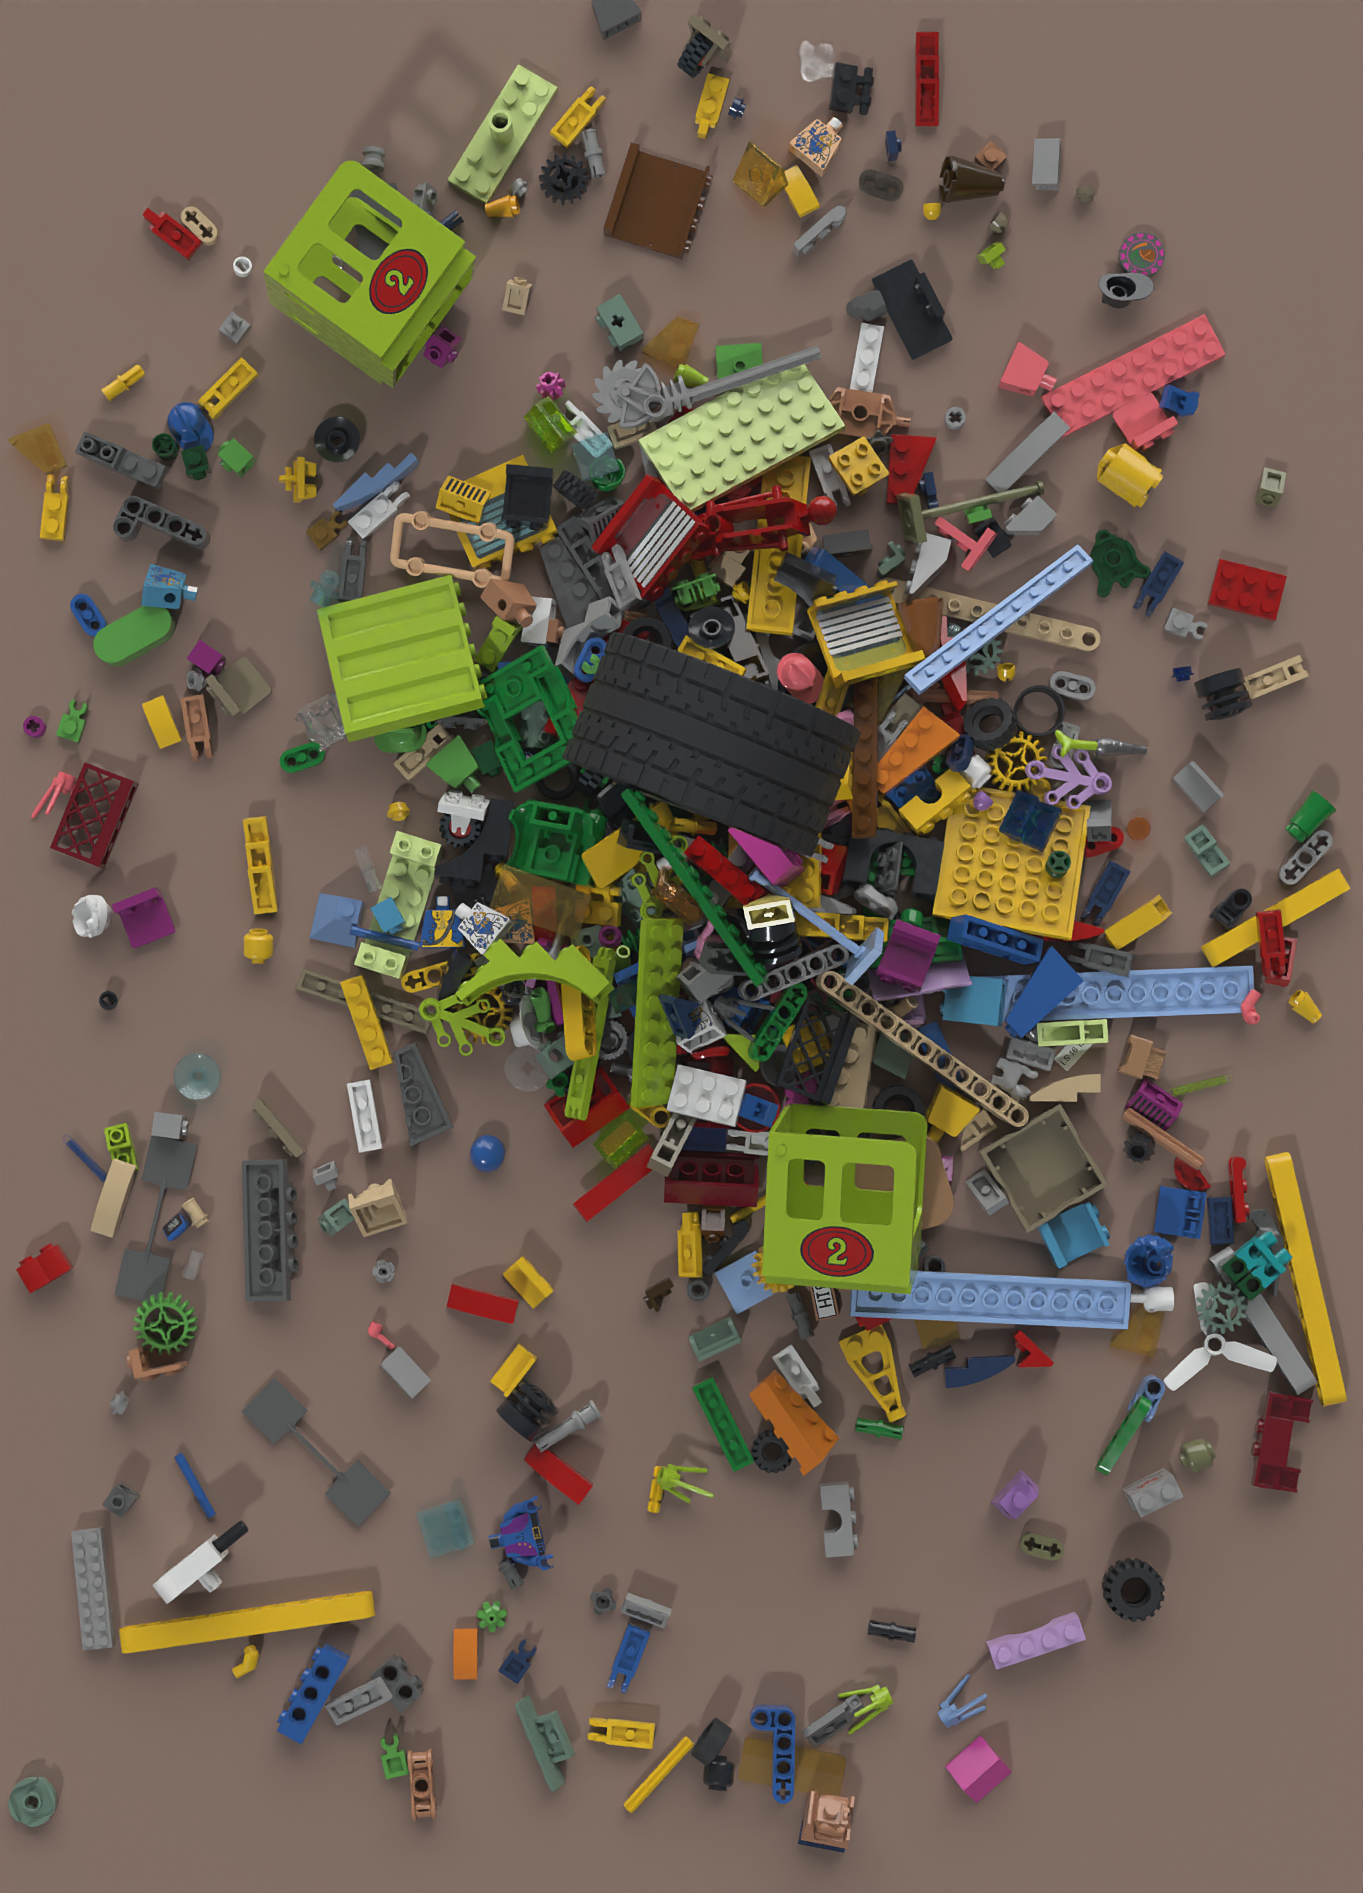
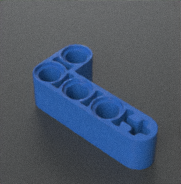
(845, 578)
(778, 1753)

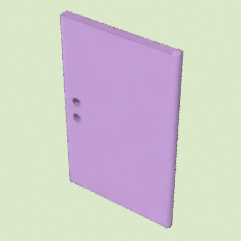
(938, 978)

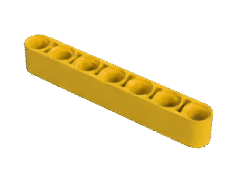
(1291, 909)

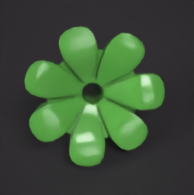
(491, 1611)

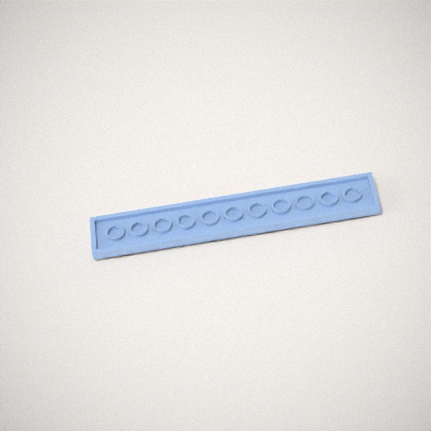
(1147, 993)
(1002, 1300)

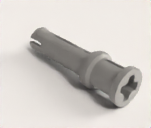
(578, 1420)

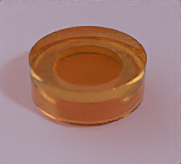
(1138, 828)

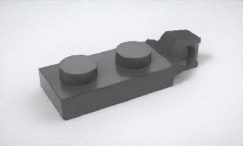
(833, 1721)

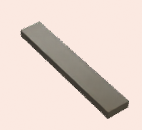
(386, 1007)

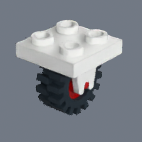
(462, 817)

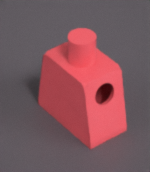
(1026, 372)

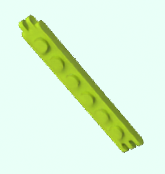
(584, 1069)

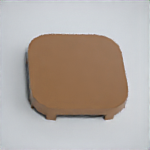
(938, 1195)

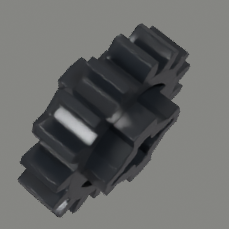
(556, 183)

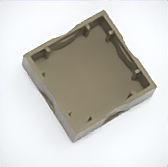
(1042, 1168)

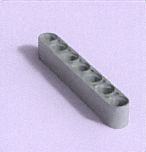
(1270, 1333)

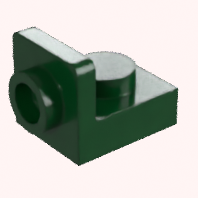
(196, 463)

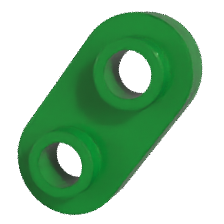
(302, 757)

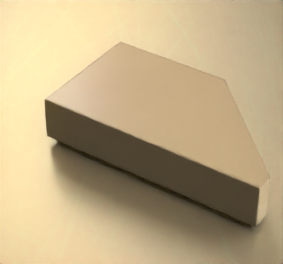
(977, 1129)

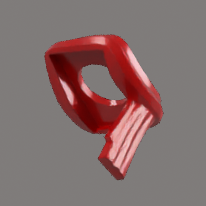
(715, 1048)

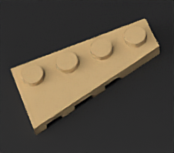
(856, 1073)

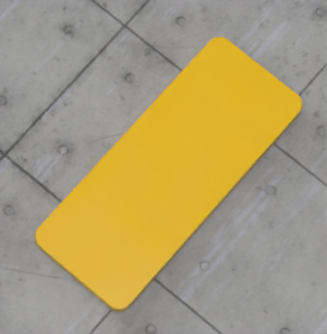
(610, 860)

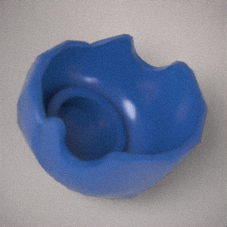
(487, 1153)

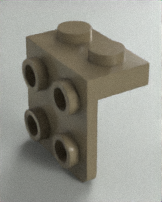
(238, 688)

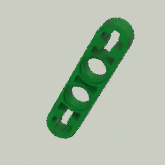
(780, 1024)
(1123, 1435)

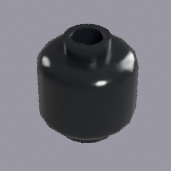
(719, 1774)

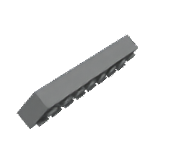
(93, 1588)

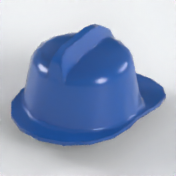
(190, 426)

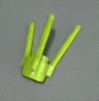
(670, 1478)
(880, 1701)

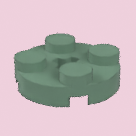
(46, 1804)

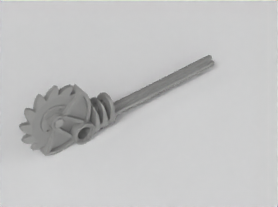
(631, 391)

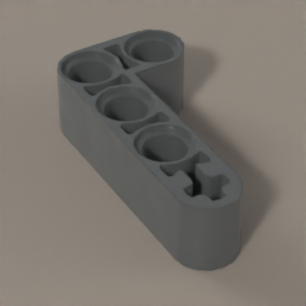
(163, 526)

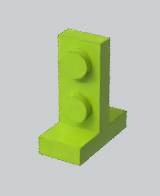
(497, 643)

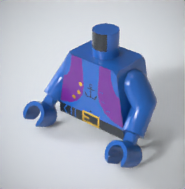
(522, 1535)

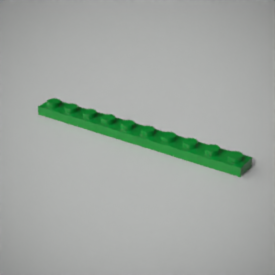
(700, 893)

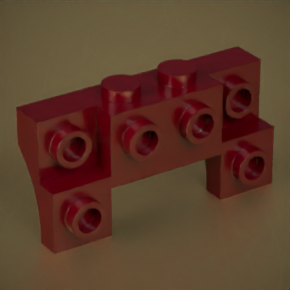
(1274, 1440)

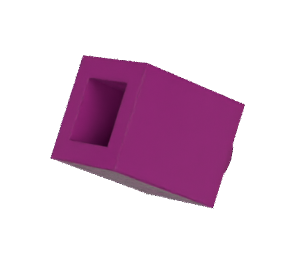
(207, 658)

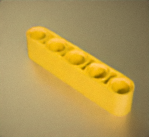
(579, 1020)

